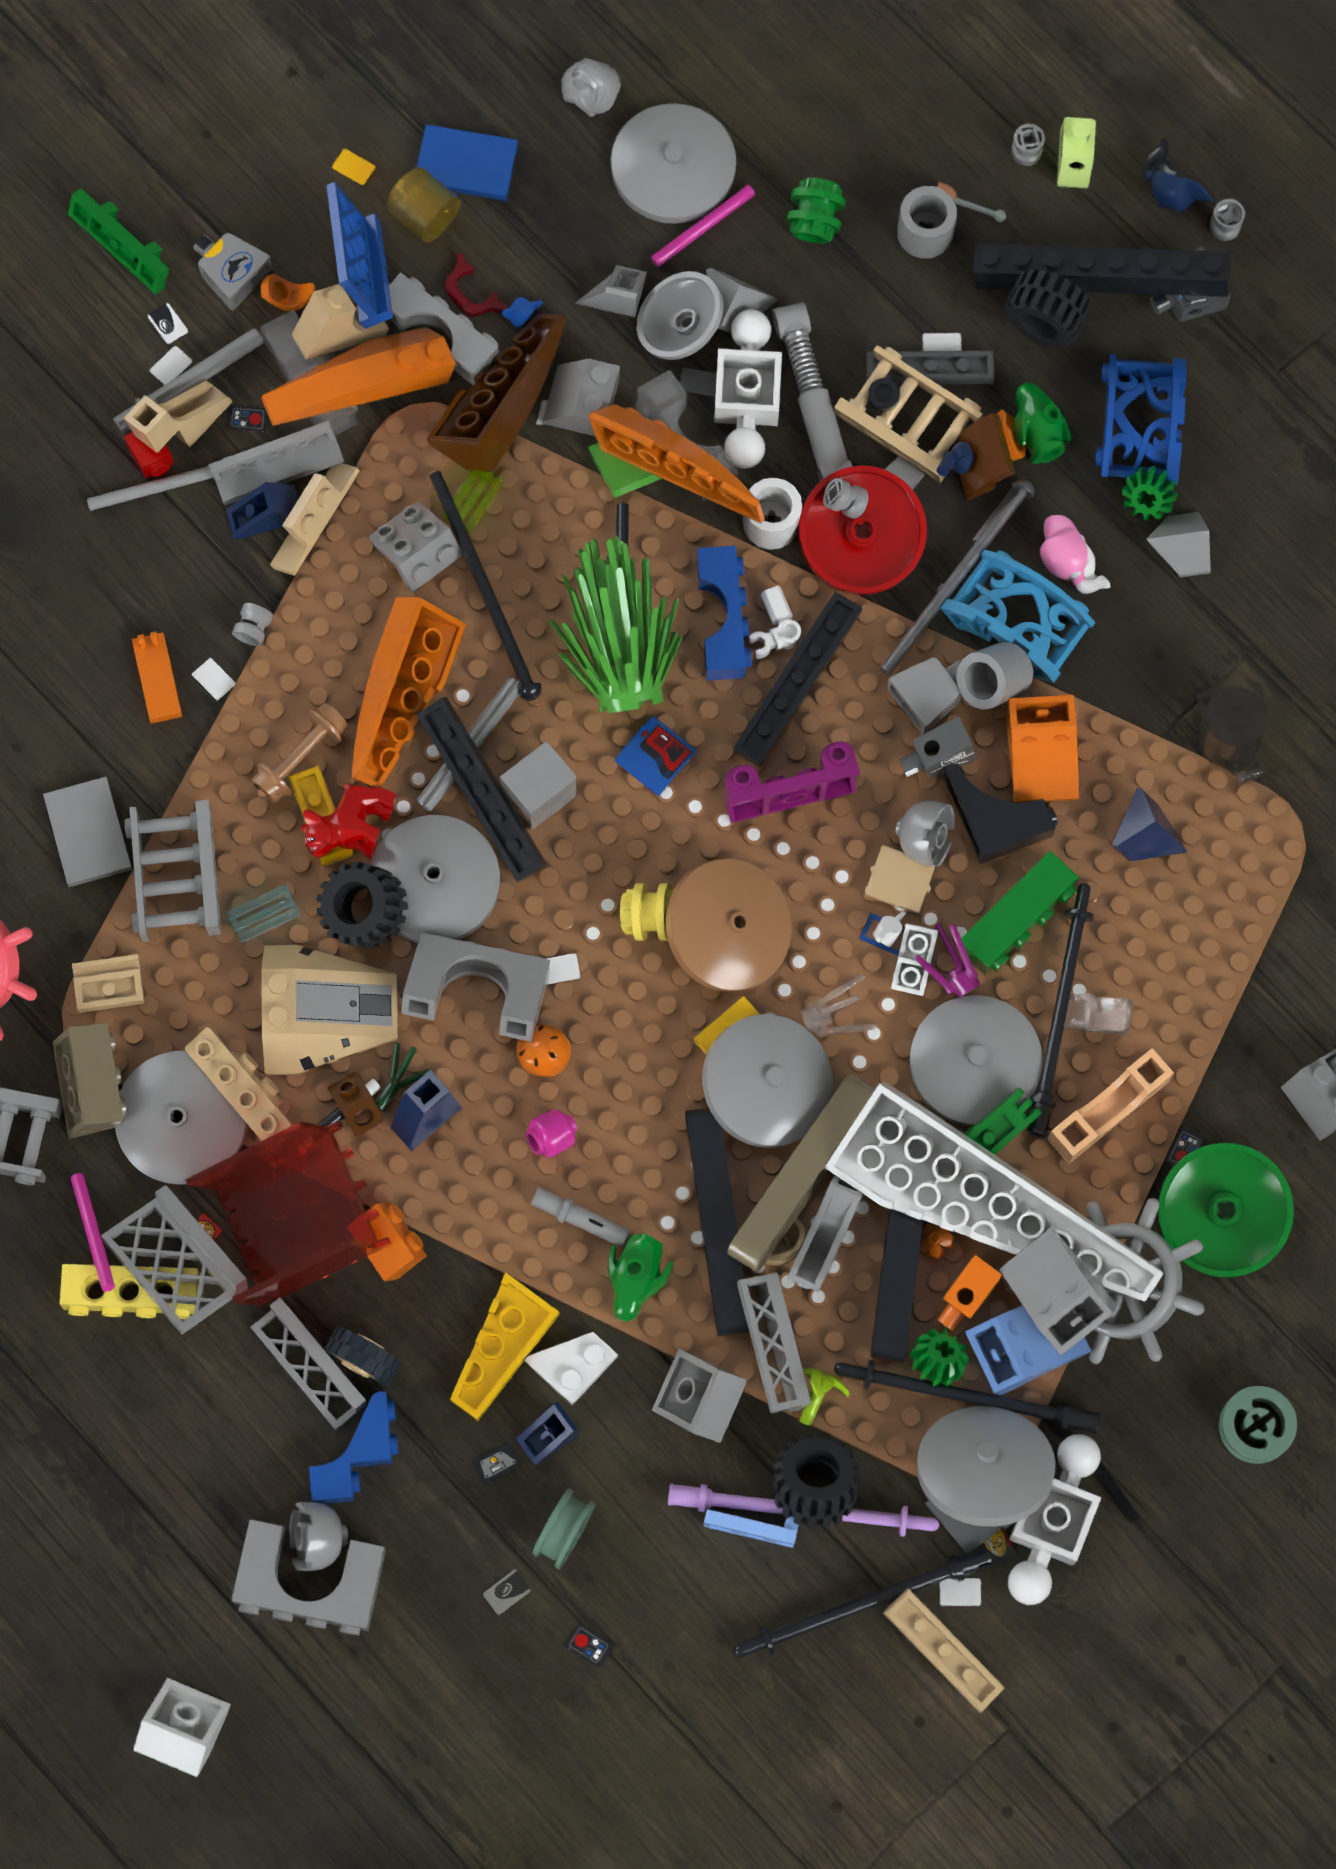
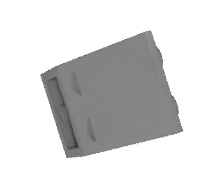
(1314, 1094)
(1057, 1291)

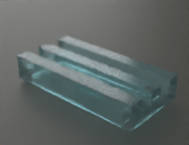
(269, 924)

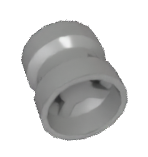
(1028, 152)
(1231, 213)
(847, 498)
(252, 624)

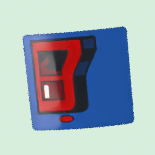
(655, 755)

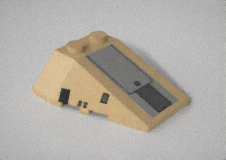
(322, 1008)

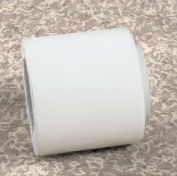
(779, 500)

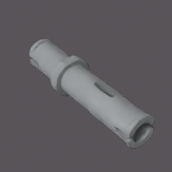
(576, 1215)

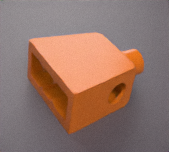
(977, 1278)

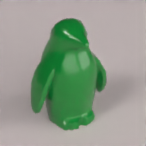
(1039, 424)
(636, 1274)

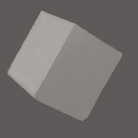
(539, 785)

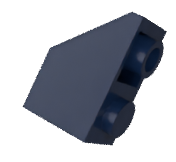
(423, 1110)

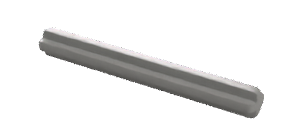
(479, 732)

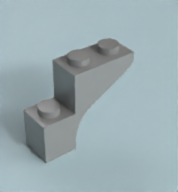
(825, 1235)

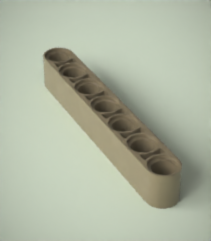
(799, 1176)

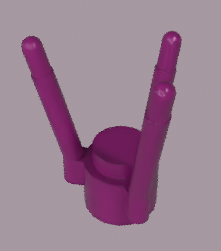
(964, 976)

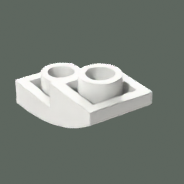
(909, 974)

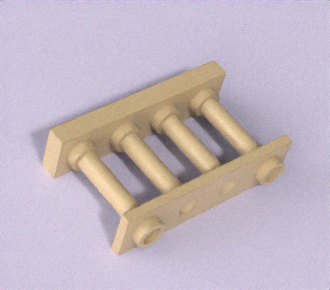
(906, 444)

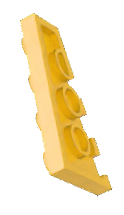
(507, 1337)

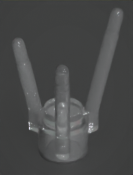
(817, 1015)

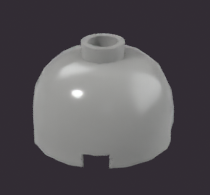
(925, 831)
(316, 1535)

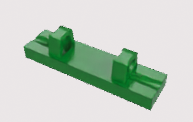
(103, 227)

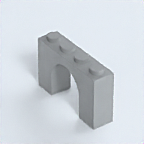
(444, 959)
(346, 1606)

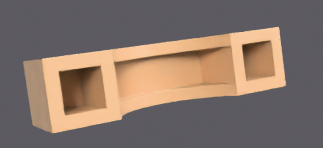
(1111, 1106)

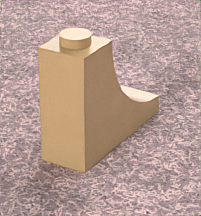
(332, 324)

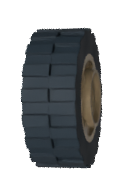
(362, 1355)

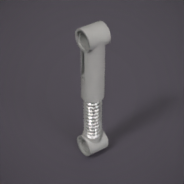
(793, 327)

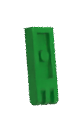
(1003, 1122)

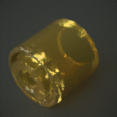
(423, 204)

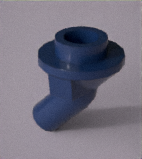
(959, 459)

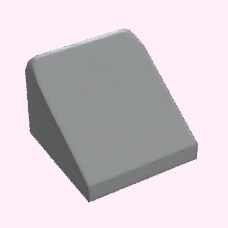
(905, 471)

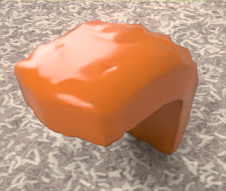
(286, 294)

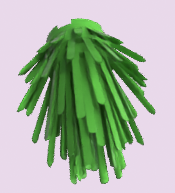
(627, 639)

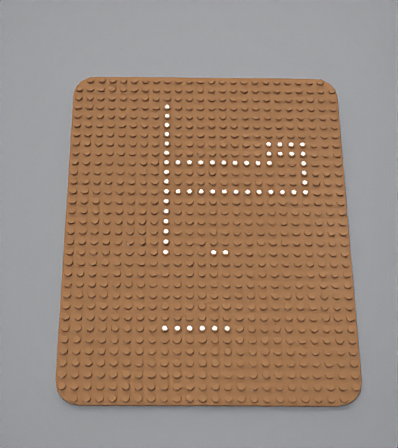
(1164, 930)

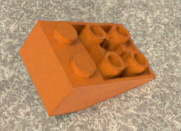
(1043, 748)

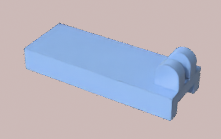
(753, 1529)

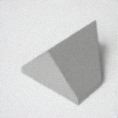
(618, 292)
(738, 297)
(1183, 543)

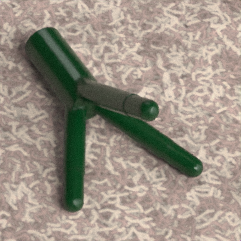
(396, 1074)

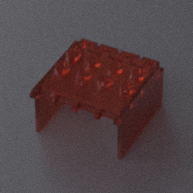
(293, 1209)

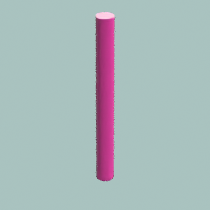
(702, 226)
(92, 1232)

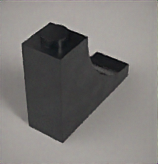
(994, 824)

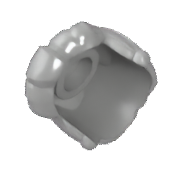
(591, 86)

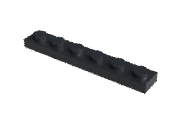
(797, 679)
(481, 789)

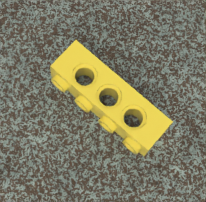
(78, 1279)

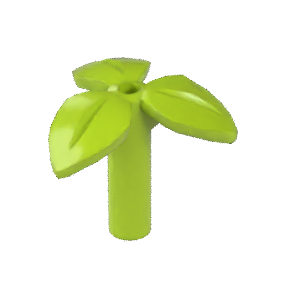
(820, 1385)

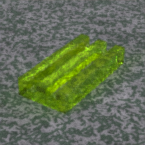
(486, 477)

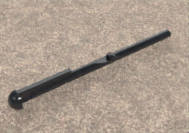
(530, 690)

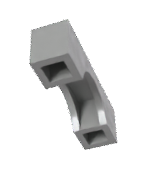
(416, 307)

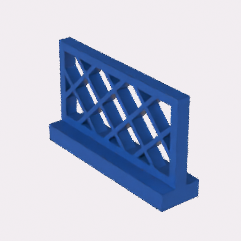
(360, 258)

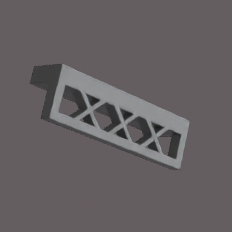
(277, 462)
(780, 1339)
(318, 1355)

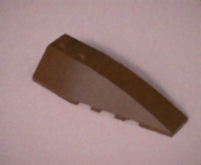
(492, 412)

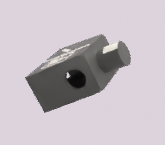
(952, 747)

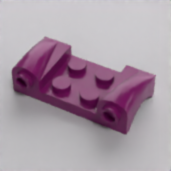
(749, 798)

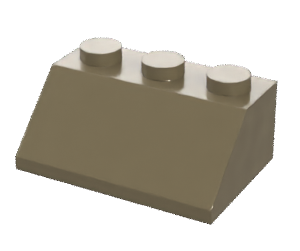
(88, 1079)

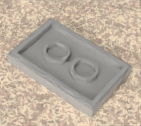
(87, 831)

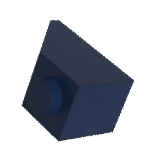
(262, 510)

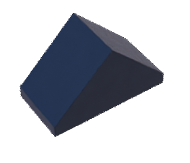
(547, 1434)

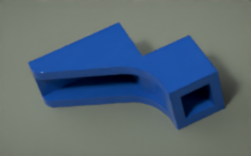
(369, 1447)

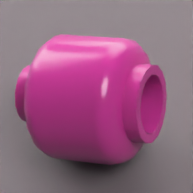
(551, 1133)

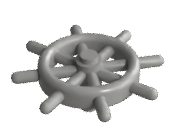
(1168, 1297)

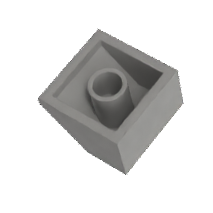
(578, 391)
(699, 1395)

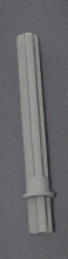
(200, 372)

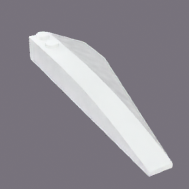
(941, 1176)

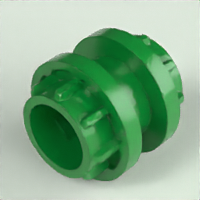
(817, 204)

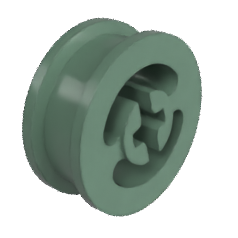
(1242, 1403)
(564, 1528)

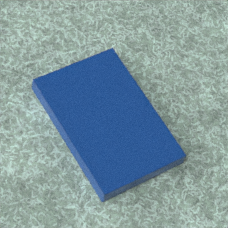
(469, 161)

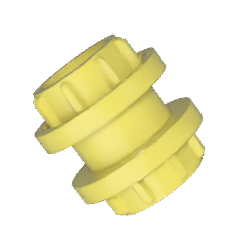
(645, 911)

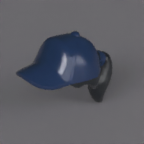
(1168, 184)

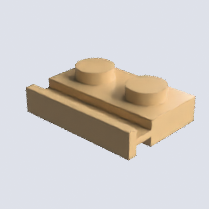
(108, 983)

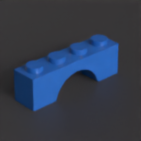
(718, 575)

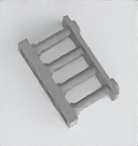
(202, 884)
(41, 1110)

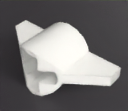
(888, 929)

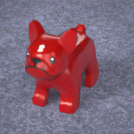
(348, 824)

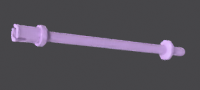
(704, 1498)

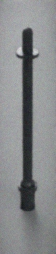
(1043, 1098)
(1064, 1415)
(954, 1569)

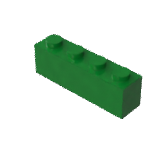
(1019, 912)

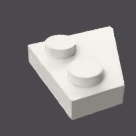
(573, 1365)

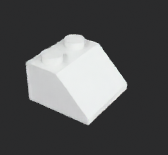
(181, 1727)

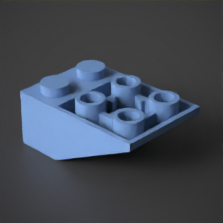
(1016, 1351)

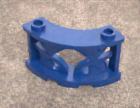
(1166, 379)

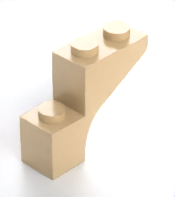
(181, 417)

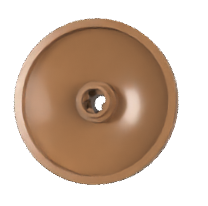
(704, 931)

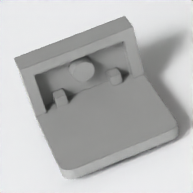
(417, 545)

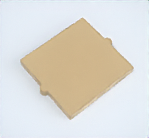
(899, 880)

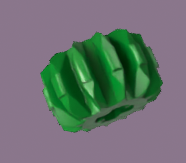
(1152, 484)
(939, 1357)

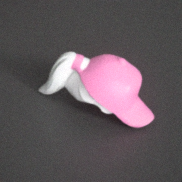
(1069, 556)

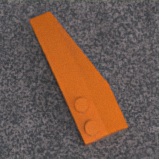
(363, 375)
(671, 457)
(404, 677)

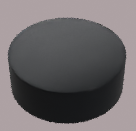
(884, 394)

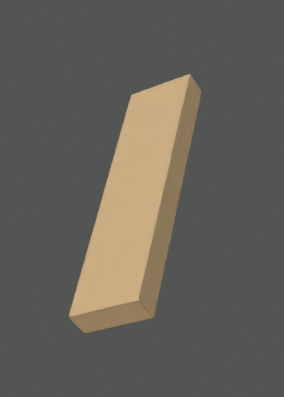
(943, 1650)

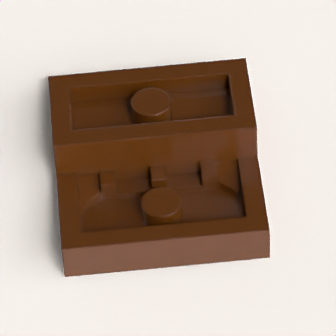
(991, 456)

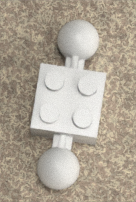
(748, 388)
(1059, 1524)

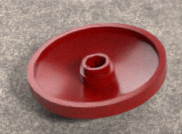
(867, 551)

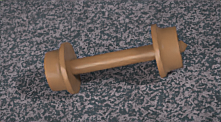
(271, 783)

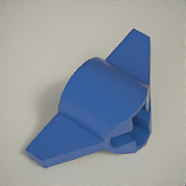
(520, 311)

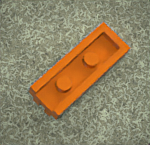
(157, 677)

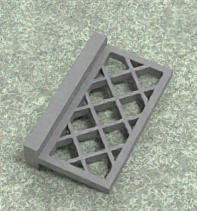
(197, 1241)

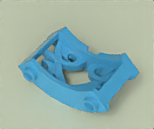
(973, 616)

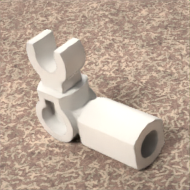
(787, 632)

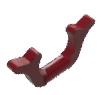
(469, 308)

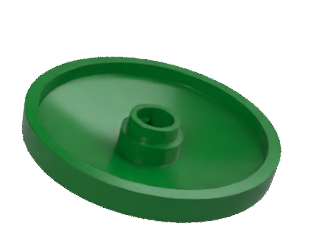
(1231, 1204)

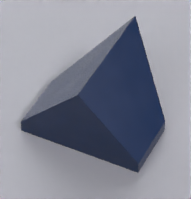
(1146, 831)

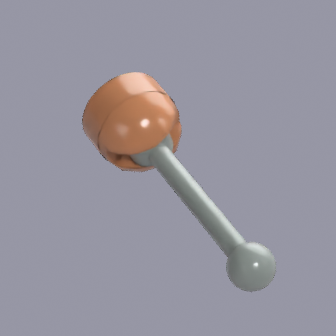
(998, 215)

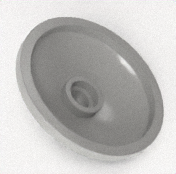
(680, 315)

